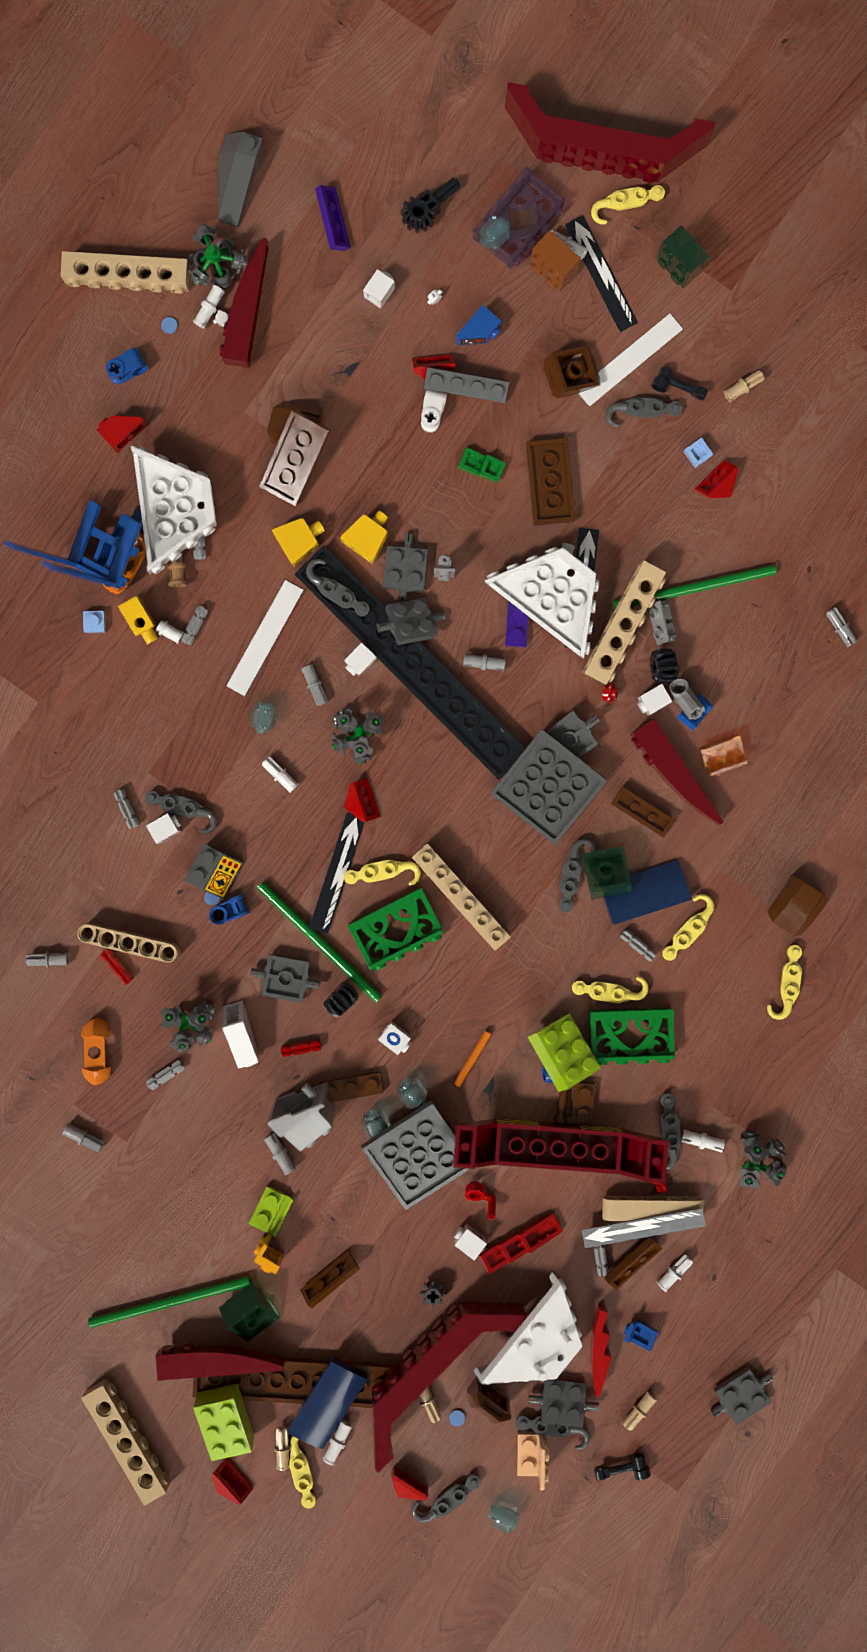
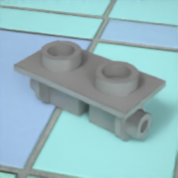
(444, 569)
(659, 614)

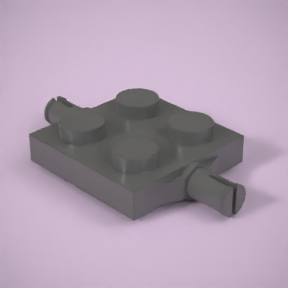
(405, 568)
(411, 621)
(575, 733)
(285, 978)
(742, 1395)
(563, 1403)

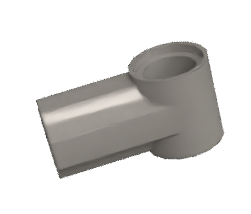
(686, 700)

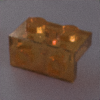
(723, 755)

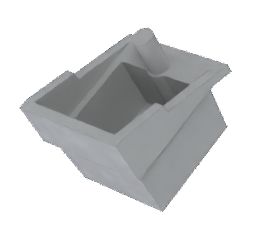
(303, 1115)

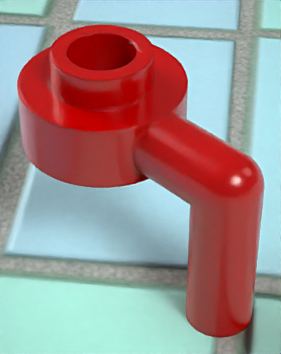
(476, 1191)

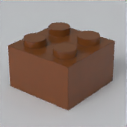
(554, 261)

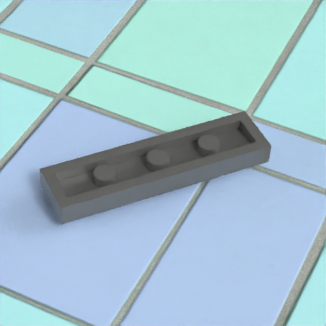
(466, 384)

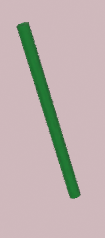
(709, 584)
(315, 938)
(169, 1301)

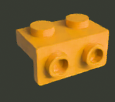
(267, 1256)

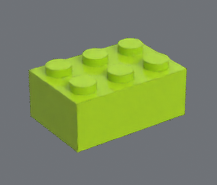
(564, 1052)
(224, 1422)

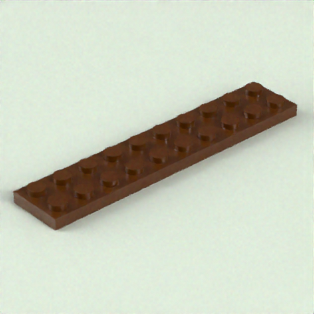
(292, 1383)

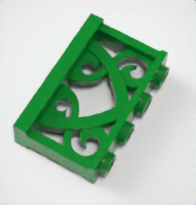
(368, 922)
(653, 1015)

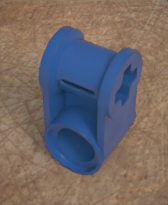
(128, 364)
(230, 910)

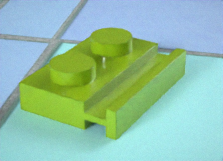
(271, 1210)

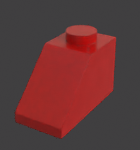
(120, 430)

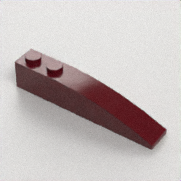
(244, 311)
(672, 769)
(212, 1360)

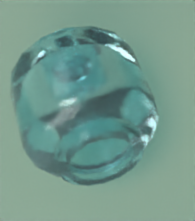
(494, 233)
(263, 717)
(411, 1092)
(374, 1122)
(504, 1517)

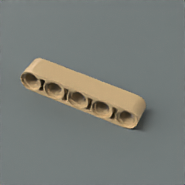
(119, 942)
(642, 1207)

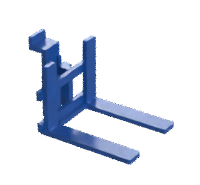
(110, 555)

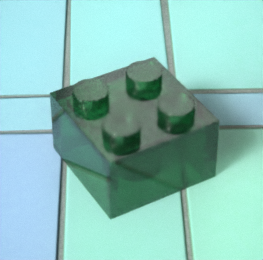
(682, 257)
(607, 873)

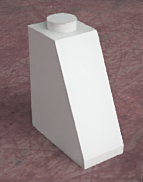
(239, 1034)

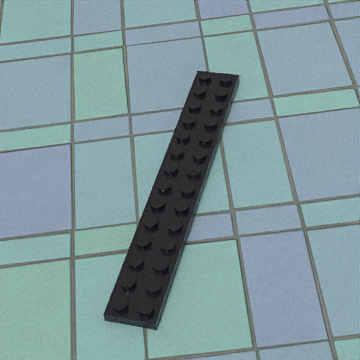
(419, 672)

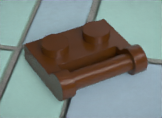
(581, 1105)

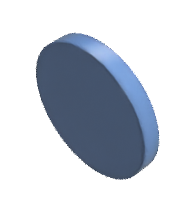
(169, 325)
(211, 899)
(456, 1417)

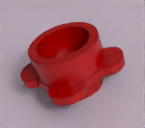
(610, 693)

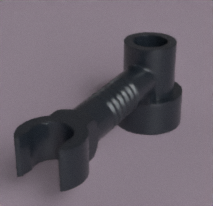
(665, 379)
(638, 1466)

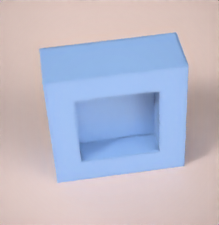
(698, 452)
(94, 622)

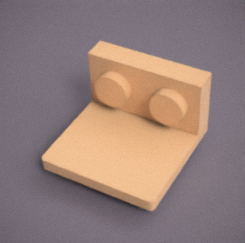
(532, 1456)

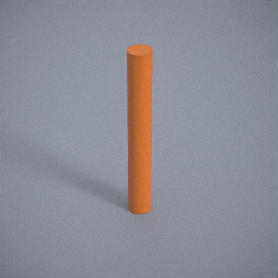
(472, 1059)

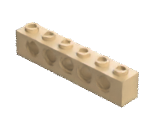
(74, 262)
(656, 579)
(461, 897)
(146, 1488)

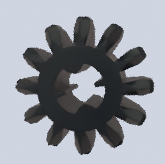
(663, 665)
(341, 1000)

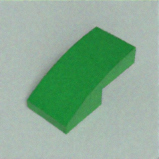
(481, 465)

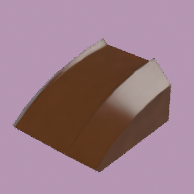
(571, 371)
(281, 414)
(797, 906)
(488, 1402)

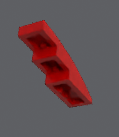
(521, 1242)
(599, 1355)

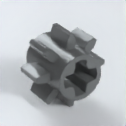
(427, 1293)

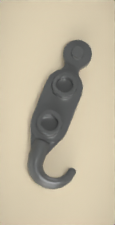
(643, 408)
(335, 591)
(183, 807)
(571, 874)
(670, 1128)
(523, 1423)
(448, 1500)

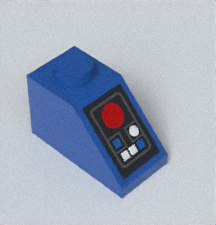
(479, 328)

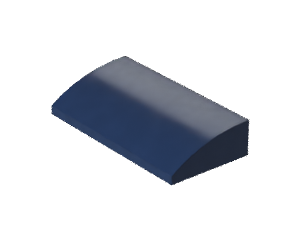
(651, 892)
(326, 1403)

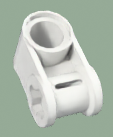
(433, 407)

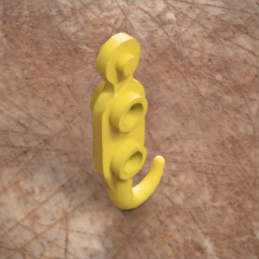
(627, 199)
(381, 871)
(690, 929)
(789, 982)
(610, 992)
(301, 1474)

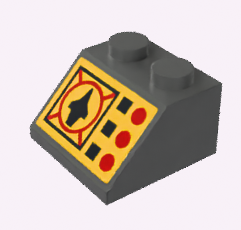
(213, 871)

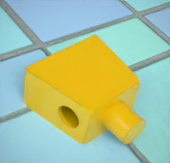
(367, 536)
(298, 539)
(132, 612)

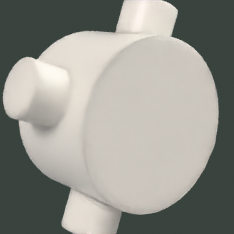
(434, 296)
(221, 318)

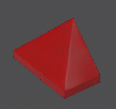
(438, 361)
(719, 482)
(361, 801)
(230, 1482)
(407, 1486)

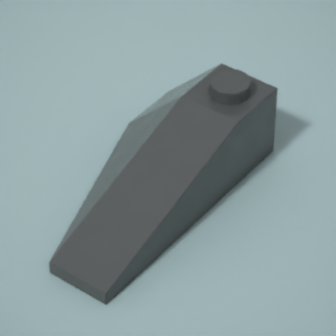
(238, 168)

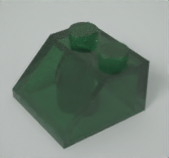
(248, 1312)

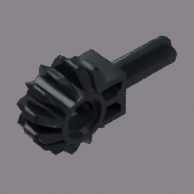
(428, 204)

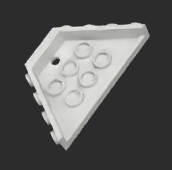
(170, 507)
(551, 596)
(540, 1345)

